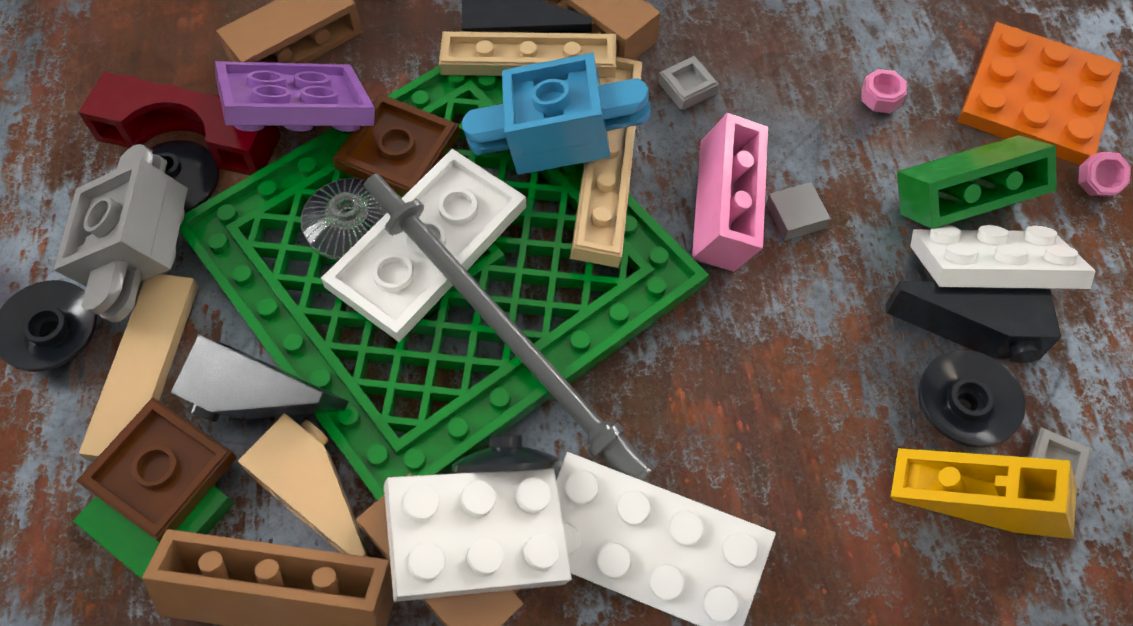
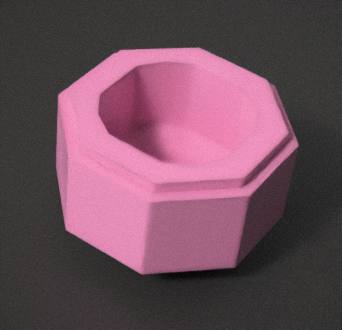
(884, 91)
(1104, 174)

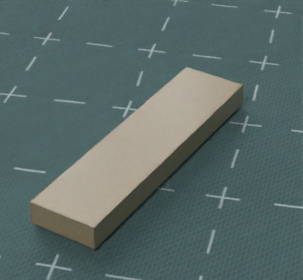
(496, 51)
(142, 358)

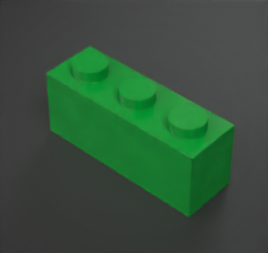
(977, 181)

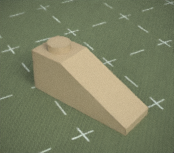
(301, 475)

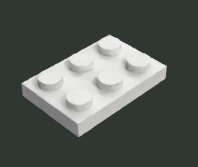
(1000, 258)
(474, 533)

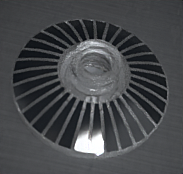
(333, 231)

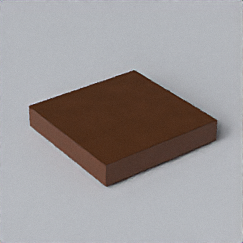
(399, 145)
(157, 469)

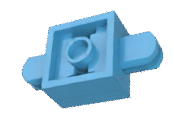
(556, 114)

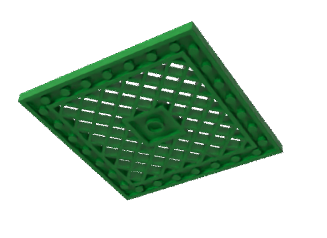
(366, 439)

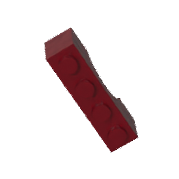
(135, 110)

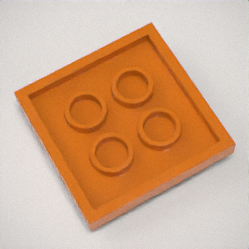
(1041, 92)

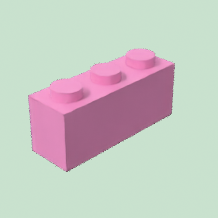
(731, 193)

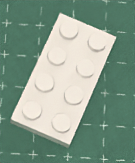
(392, 278)
(659, 545)

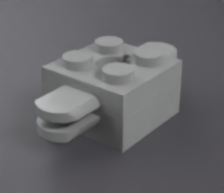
(122, 232)

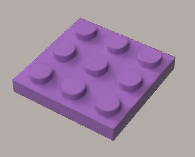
(292, 96)

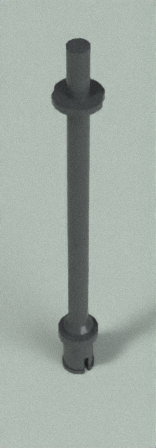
(603, 436)

